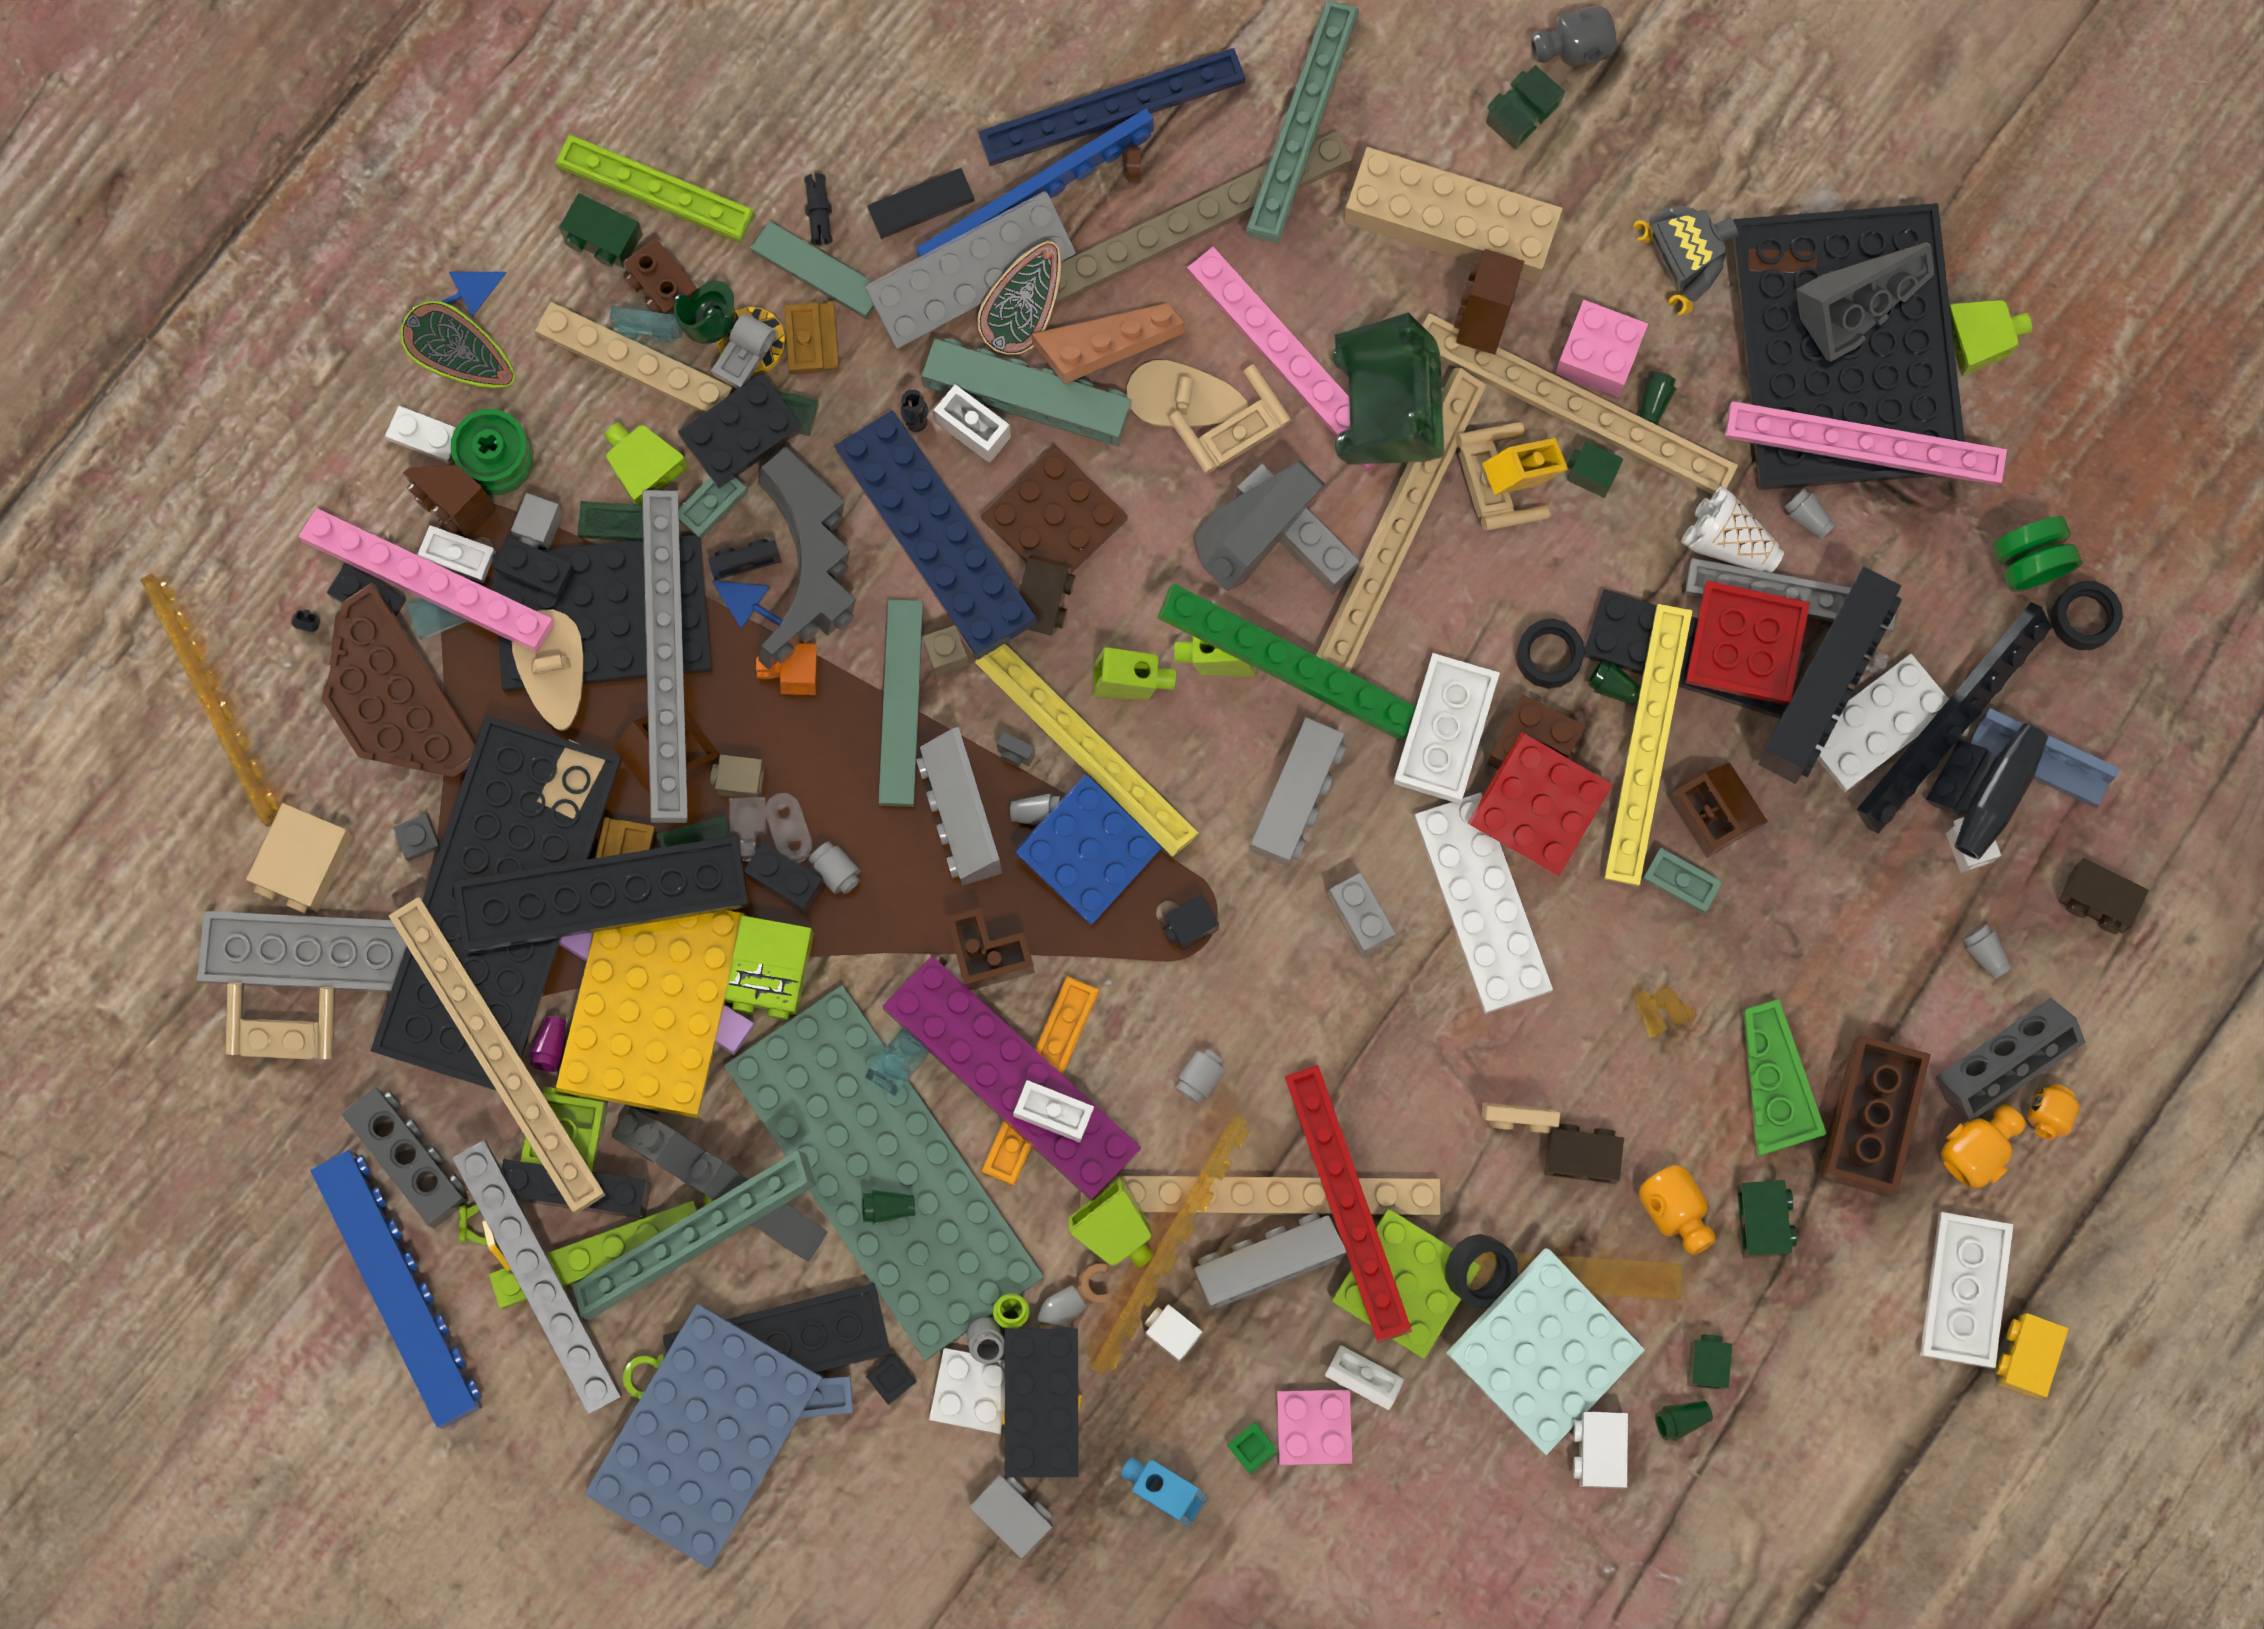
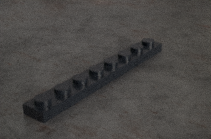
(1954, 718)

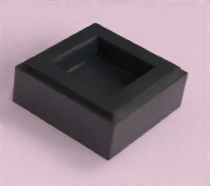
(891, 1379)

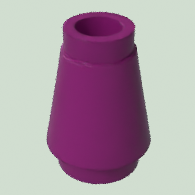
(549, 1045)

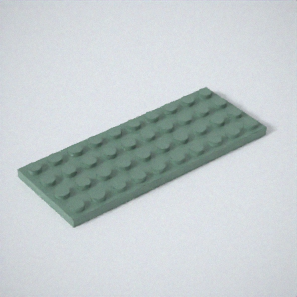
(814, 1098)

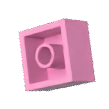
(1601, 348)

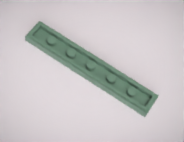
(901, 703)

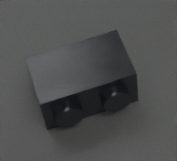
(784, 878)

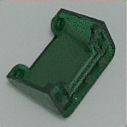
(1391, 393)

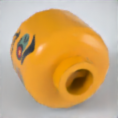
(2053, 1111)

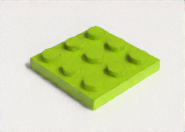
(1419, 1274)

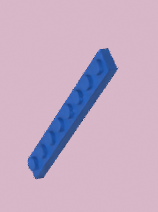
(1056, 177)

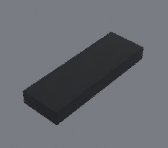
(920, 203)

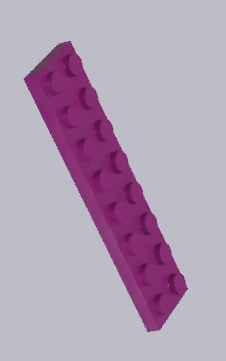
(995, 1068)

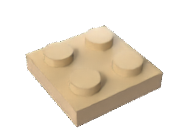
(1534, 1118)

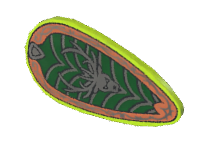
(454, 346)

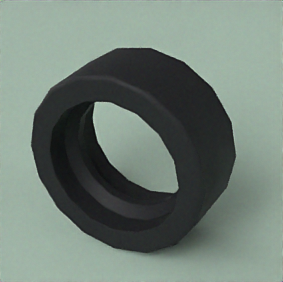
(2105, 597)
(1558, 628)
(1464, 1255)

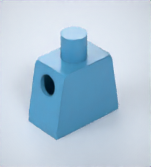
(1175, 1498)

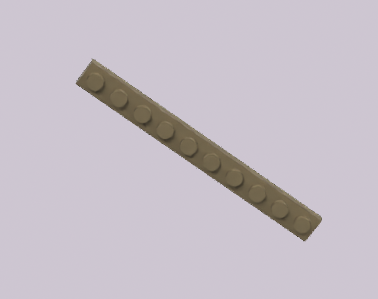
(1186, 223)

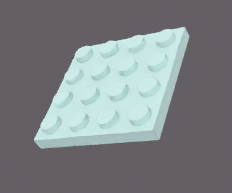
(1545, 1351)

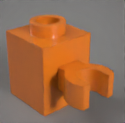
(797, 674)

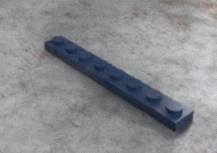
(1111, 107)

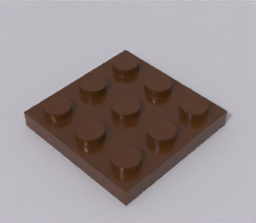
(1055, 513)

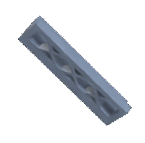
(2060, 765)

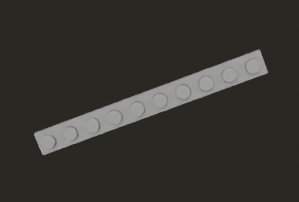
(664, 657)

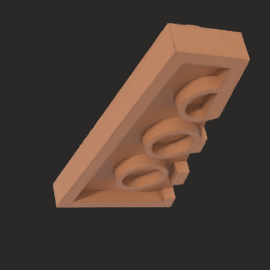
(1101, 342)

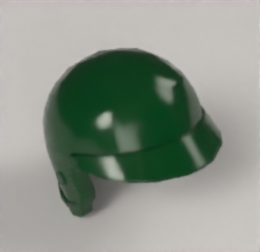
(707, 314)

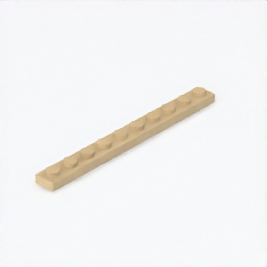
(1585, 410)
(1397, 529)
(497, 1056)
(1281, 1195)

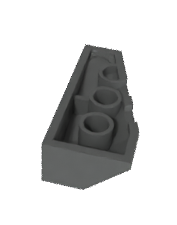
(1853, 299)
(1250, 526)

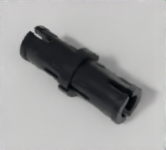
(818, 209)
(917, 408)

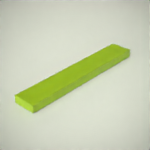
(655, 188)

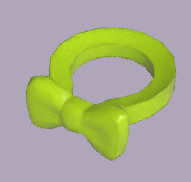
(465, 1234)
(630, 1367)

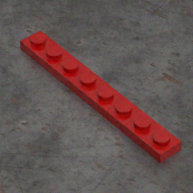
(1348, 1204)

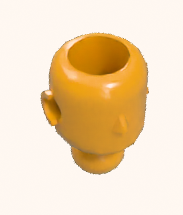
(1981, 1149)
(1678, 1207)

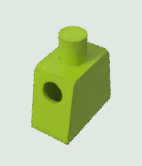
(1985, 333)
(642, 460)
(1214, 663)
(1117, 678)
(1113, 1226)

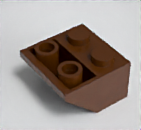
(451, 496)
(1717, 809)

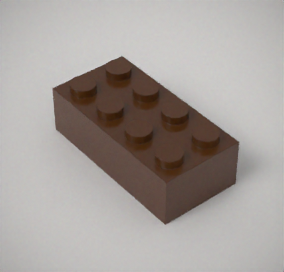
(1875, 1116)

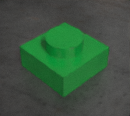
(1252, 1448)

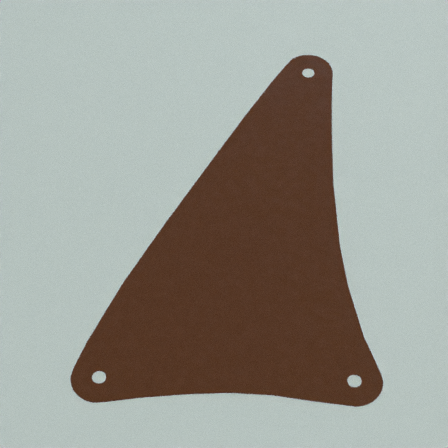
(828, 759)

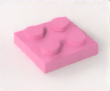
(1314, 1427)

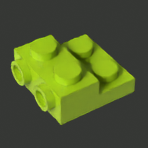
(582, 1120)

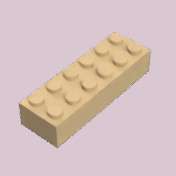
(1450, 212)

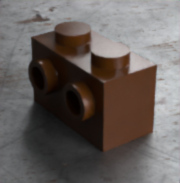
(657, 277)

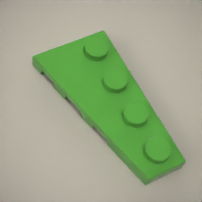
(1779, 1088)

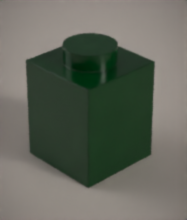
(1593, 468)
(1709, 1363)

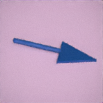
(473, 288)
(743, 600)

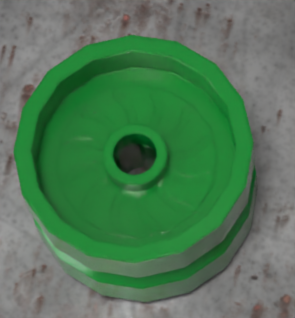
(488, 432)
(2037, 553)

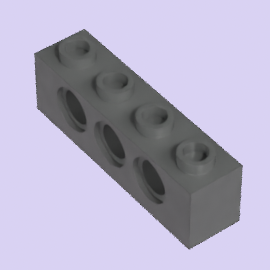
(2010, 1059)
(365, 1119)

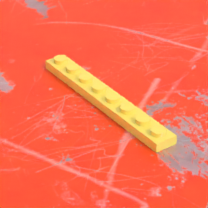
(1648, 745)
(1088, 749)

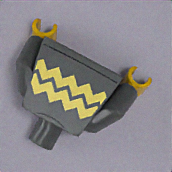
(1689, 248)

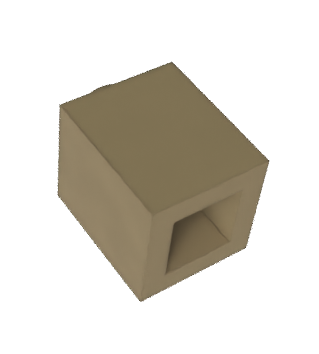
(945, 651)
(738, 776)

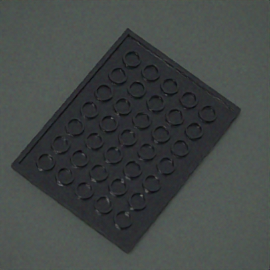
(1892, 381)

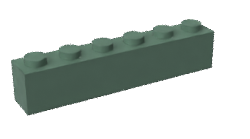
(1028, 392)

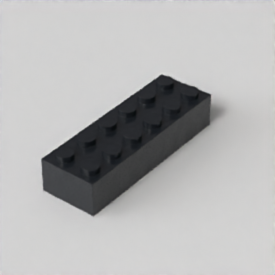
(1826, 682)

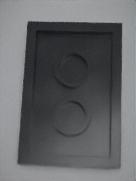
(740, 430)

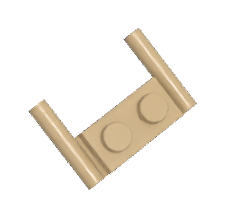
(1237, 433)
(1493, 509)
(279, 1037)

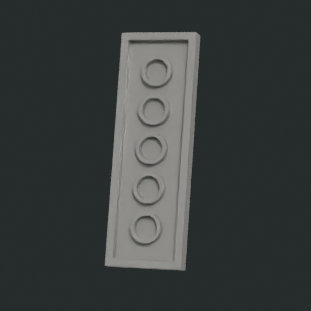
(962, 270)
(299, 951)

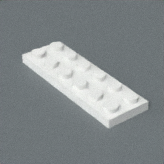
(1483, 906)

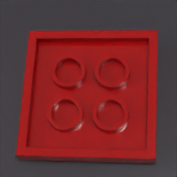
(1747, 642)
(1540, 803)

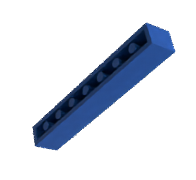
(396, 1288)

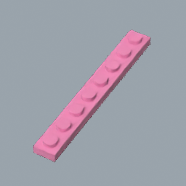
(1273, 340)
(1865, 443)
(427, 580)

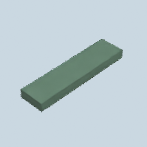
(814, 268)

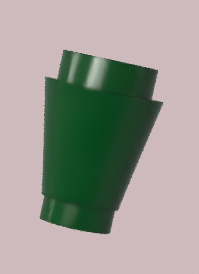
(1656, 395)
(1614, 683)
(886, 1206)
(1682, 1419)

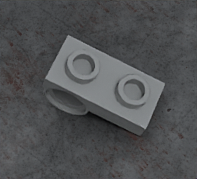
(747, 347)

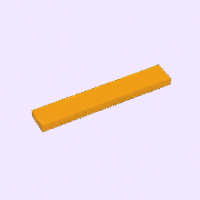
(1056, 1046)

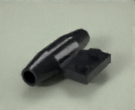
(1987, 786)

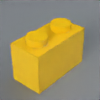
(1525, 466)
(2031, 1355)

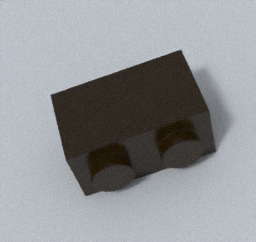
(1044, 592)
(2103, 897)
(1584, 1154)

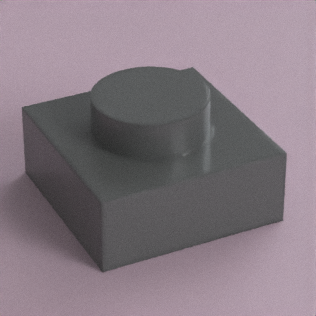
(1015, 750)
(416, 837)

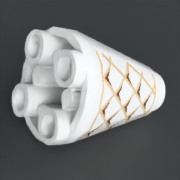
(1732, 534)

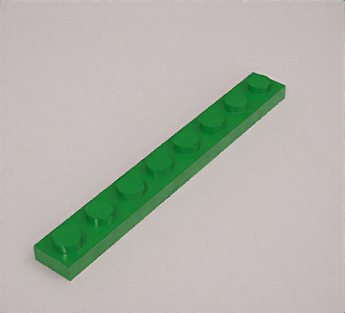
(1286, 661)

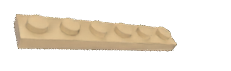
(631, 359)

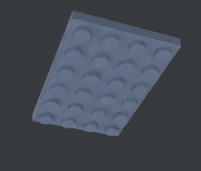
(703, 1435)

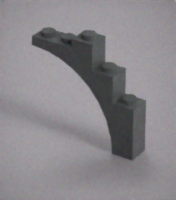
(812, 515)
(713, 1179)

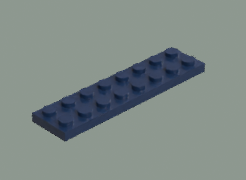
(936, 535)

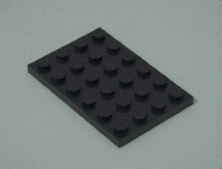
(609, 609)

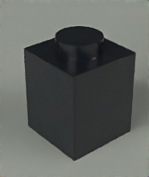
(1190, 923)

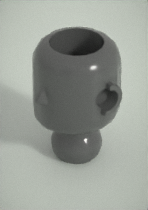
(1578, 37)

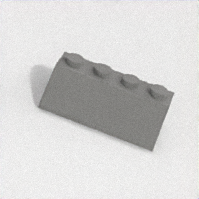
(960, 808)
(1268, 1262)

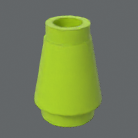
(1011, 1305)

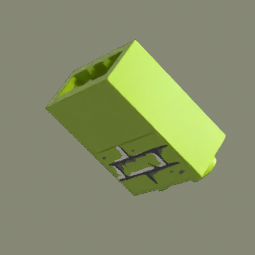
(769, 967)

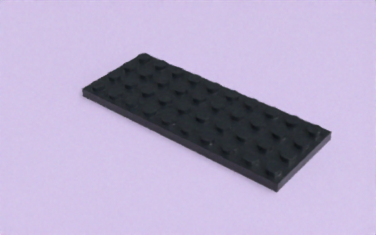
(493, 832)

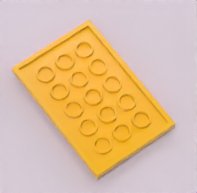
(651, 1013)

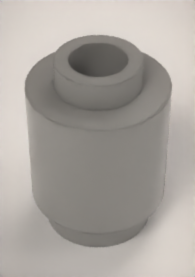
(835, 868)
(1200, 1076)
(985, 1340)

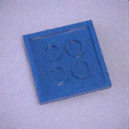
(1087, 849)

